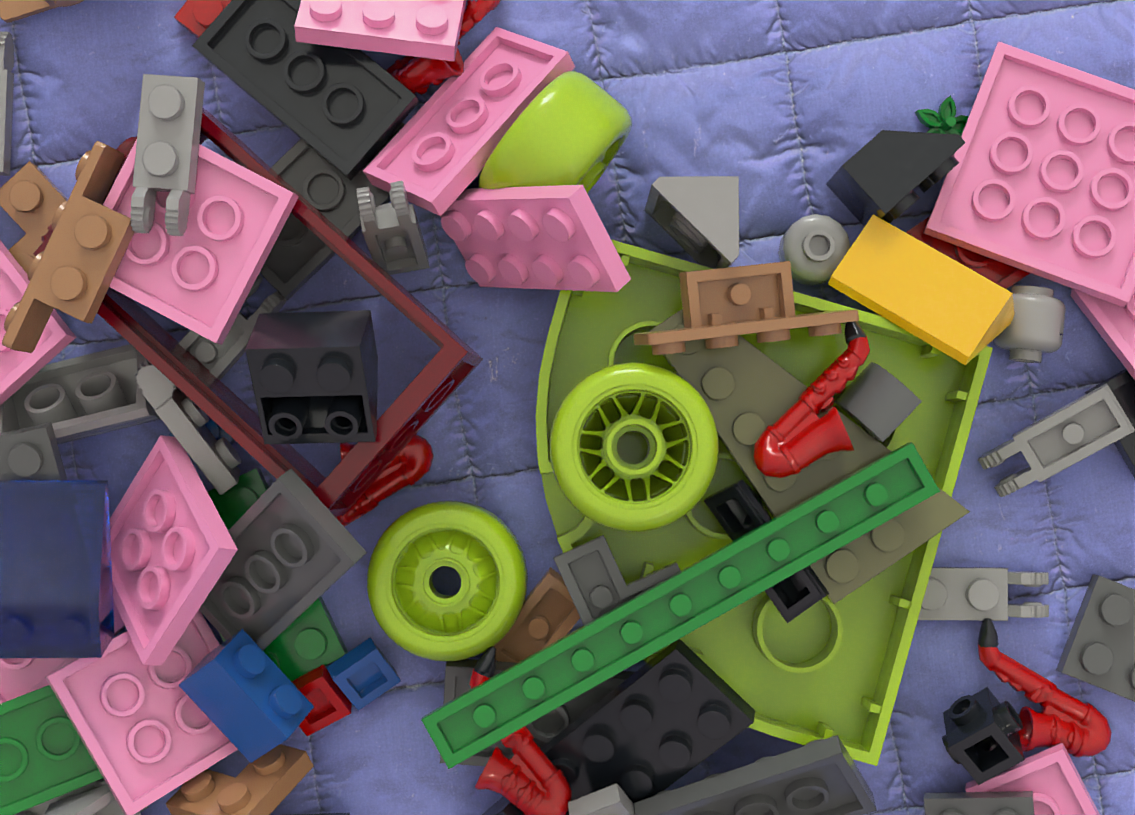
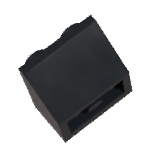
(889, 168)
(315, 376)

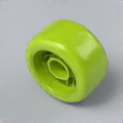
(560, 137)
(678, 436)
(490, 574)

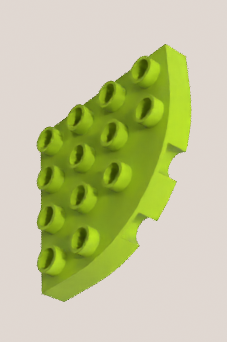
(834, 662)

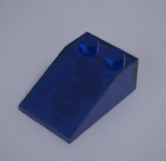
(55, 569)

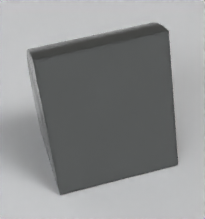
(877, 401)

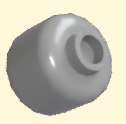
(814, 248)
(1036, 324)

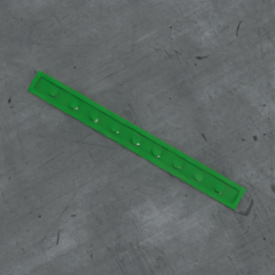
(679, 604)

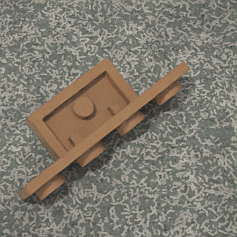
(79, 256)
(740, 302)

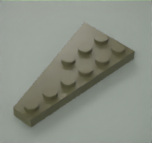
(753, 391)

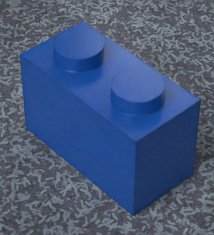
(246, 696)

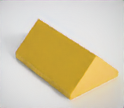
(923, 291)

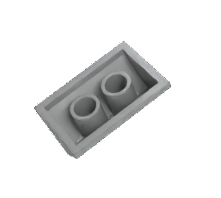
(699, 216)
(82, 396)

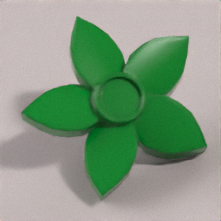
(944, 120)

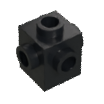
(983, 735)

